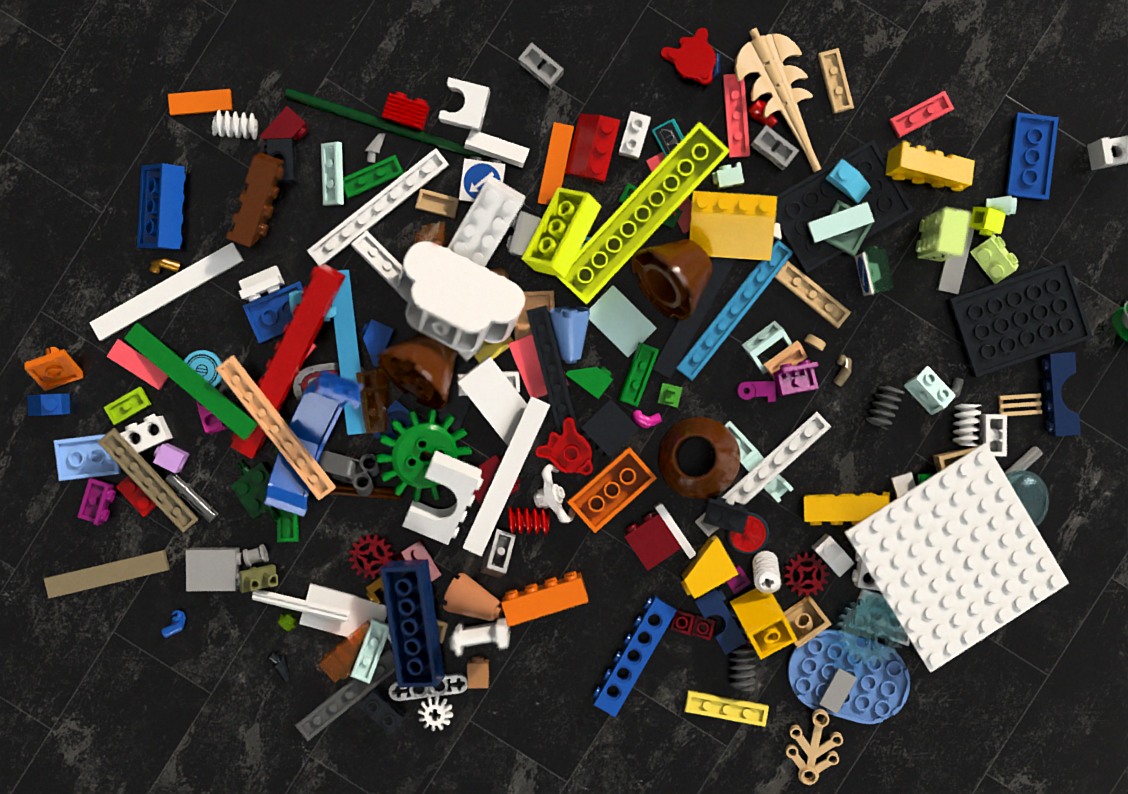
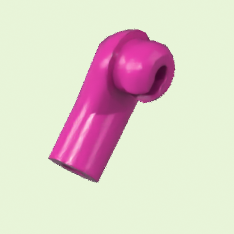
(645, 421)

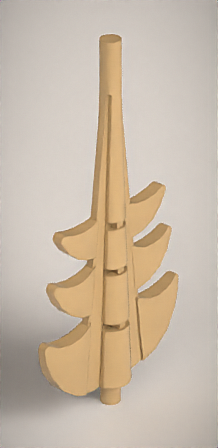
(766, 57)

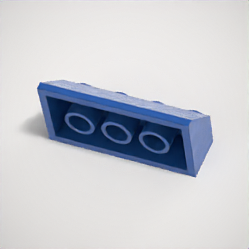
(161, 206)

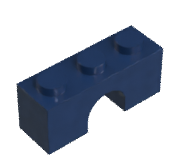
(730, 634)

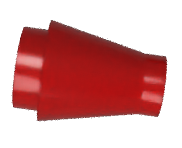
(756, 112)

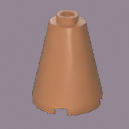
(470, 599)

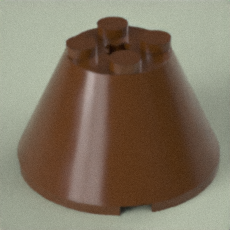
(421, 368)

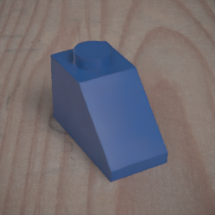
(377, 338)
(48, 404)

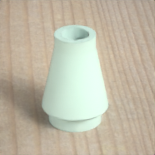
(1003, 204)

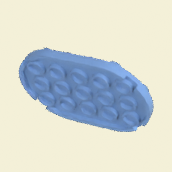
(876, 692)

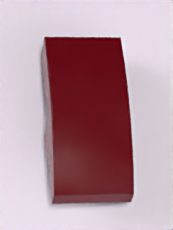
(693, 624)

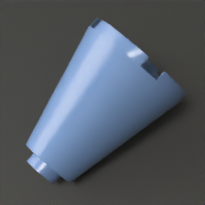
(570, 331)

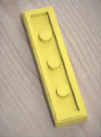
(726, 708)

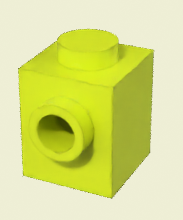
(987, 220)

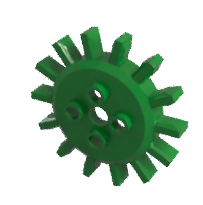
(406, 447)

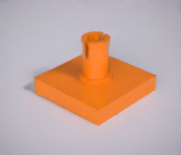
(53, 369)

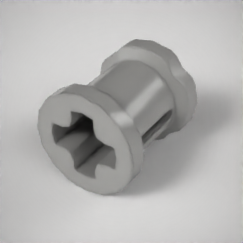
(255, 555)

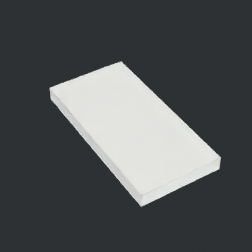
(494, 397)
(359, 608)

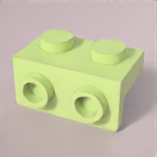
(995, 258)

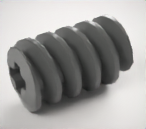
(884, 406)
(743, 668)

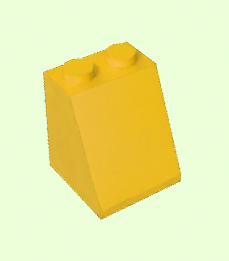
(708, 568)
(763, 622)

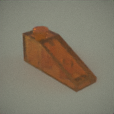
(374, 399)
(341, 658)

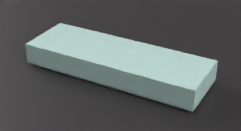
(332, 174)
(840, 222)
(370, 651)

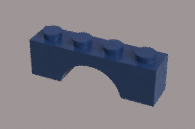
(1060, 419)

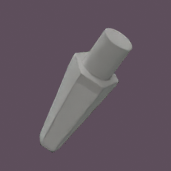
(374, 147)

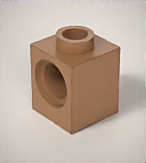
(478, 673)

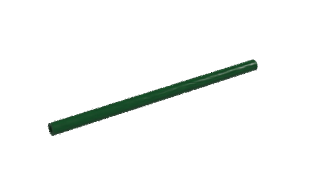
(379, 123)

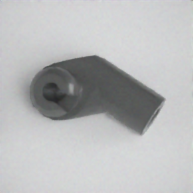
(956, 387)

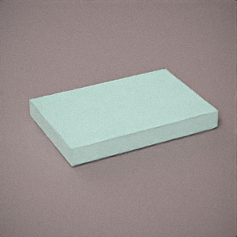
(620, 321)

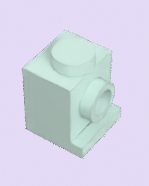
(728, 176)

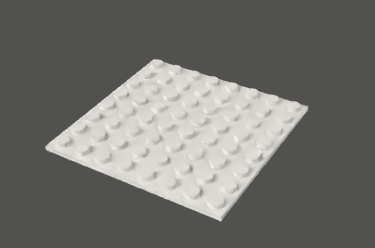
(957, 557)

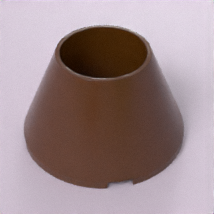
(673, 276)
(726, 463)

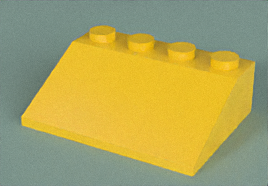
(733, 224)

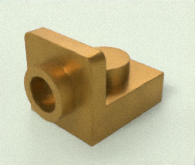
(372, 592)

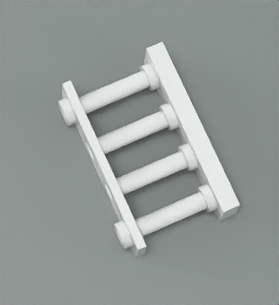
(494, 631)

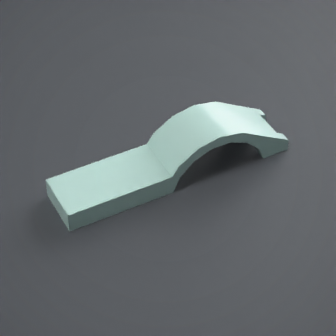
(751, 458)

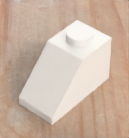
(832, 554)

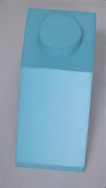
(848, 181)

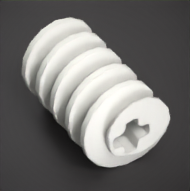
(235, 125)
(966, 424)
(766, 572)

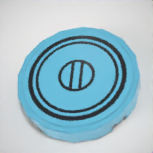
(205, 363)

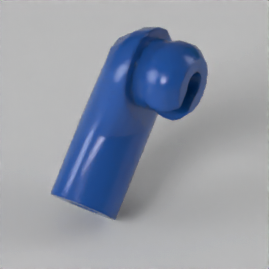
(177, 624)

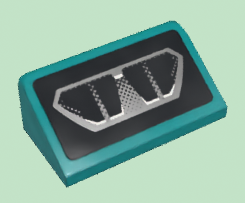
(668, 136)

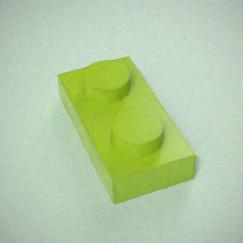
(127, 405)

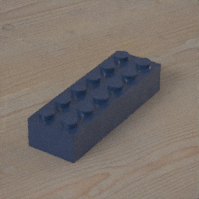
(412, 623)

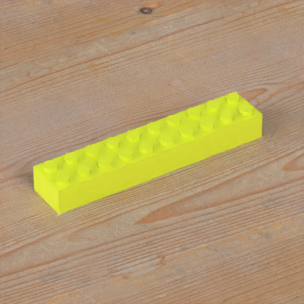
(644, 212)

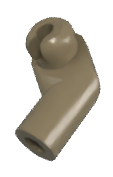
(845, 372)

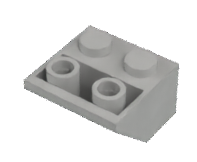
(524, 227)

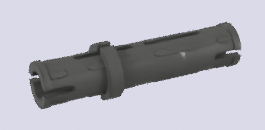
(185, 491)

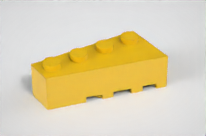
(929, 167)
(842, 507)

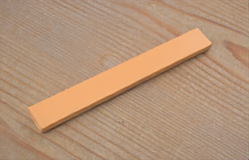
(275, 427)

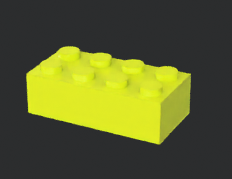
(561, 232)

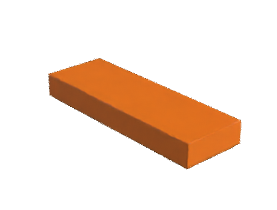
(200, 102)

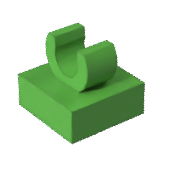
(669, 395)

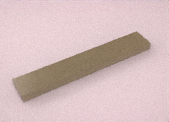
(148, 480)
(106, 574)

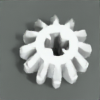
(429, 716)

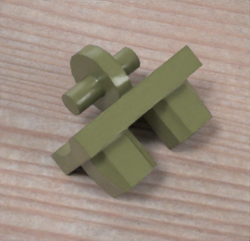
(258, 578)

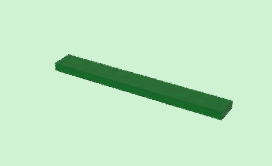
(191, 381)

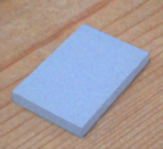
(83, 458)

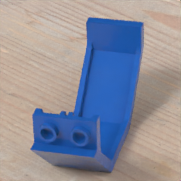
(312, 425)

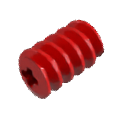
(529, 521)

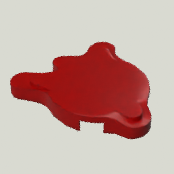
(694, 58)
(568, 451)

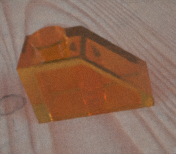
(432, 233)

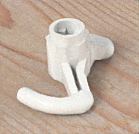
(552, 496)

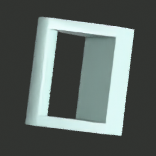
(764, 340)

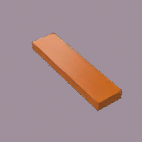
(555, 162)

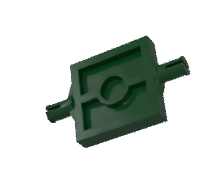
(251, 490)

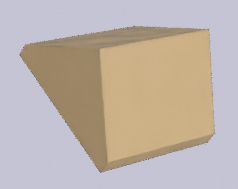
(806, 620)

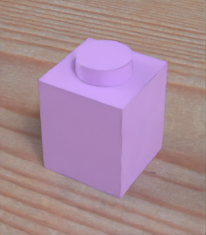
(170, 457)

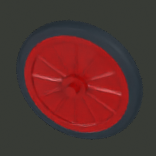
(754, 536)

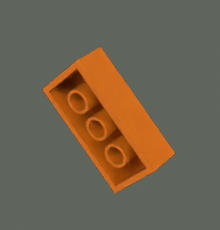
(611, 489)
(544, 599)

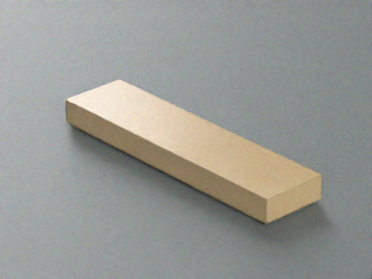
(812, 294)

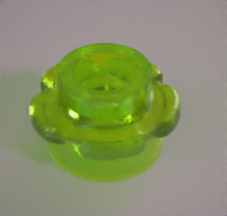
(287, 622)

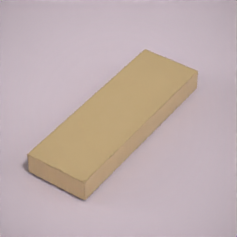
(835, 81)

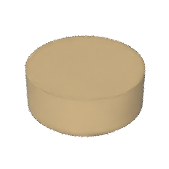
(815, 342)

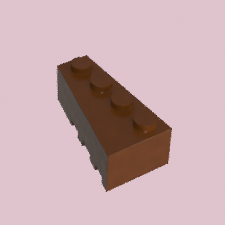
(257, 200)

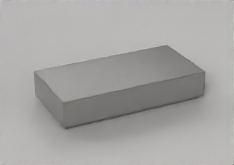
(837, 690)

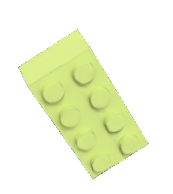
(943, 235)

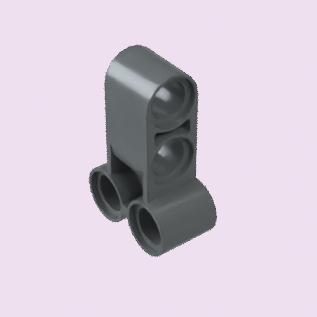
(350, 470)

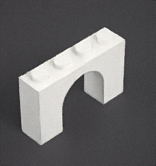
(442, 523)

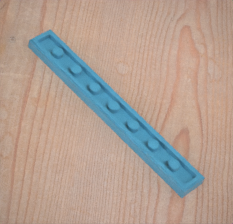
(733, 311)
(348, 351)

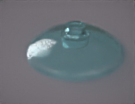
(1031, 493)

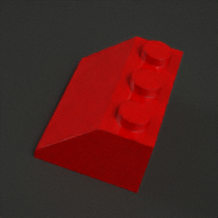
(592, 147)

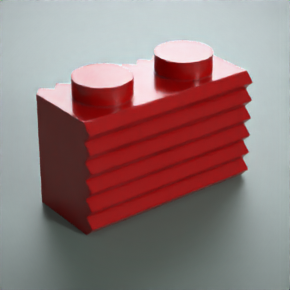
(406, 111)

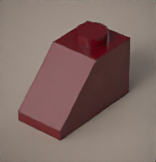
(286, 126)

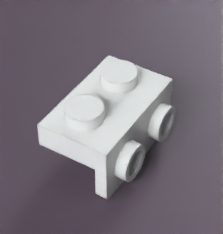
(259, 283)

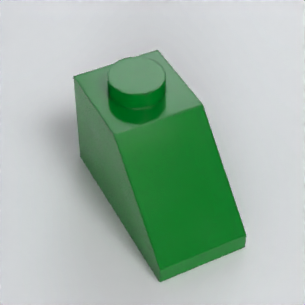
(592, 379)

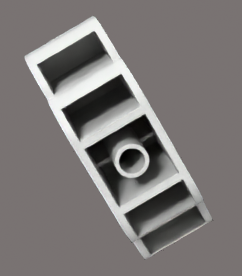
(457, 298)

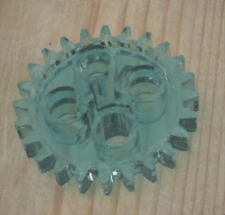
(889, 630)

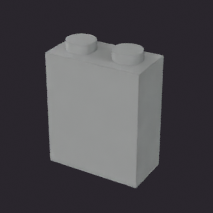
(213, 569)

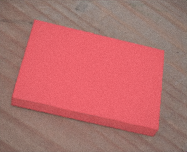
(529, 365)

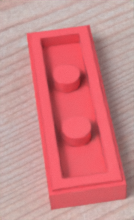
(921, 114)
(137, 364)

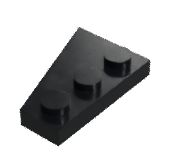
(456, 405)

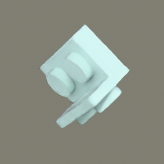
(930, 391)

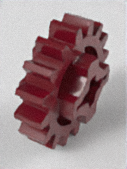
(362, 554)
(811, 568)

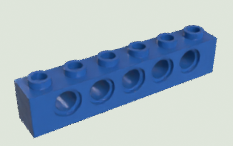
(612, 702)

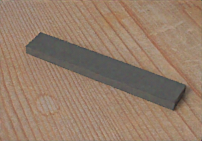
(345, 698)

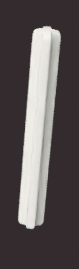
(301, 605)

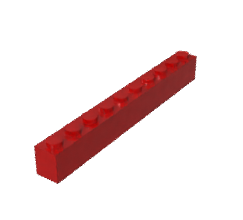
(293, 348)

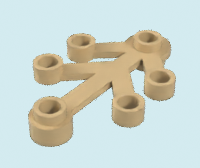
(813, 749)

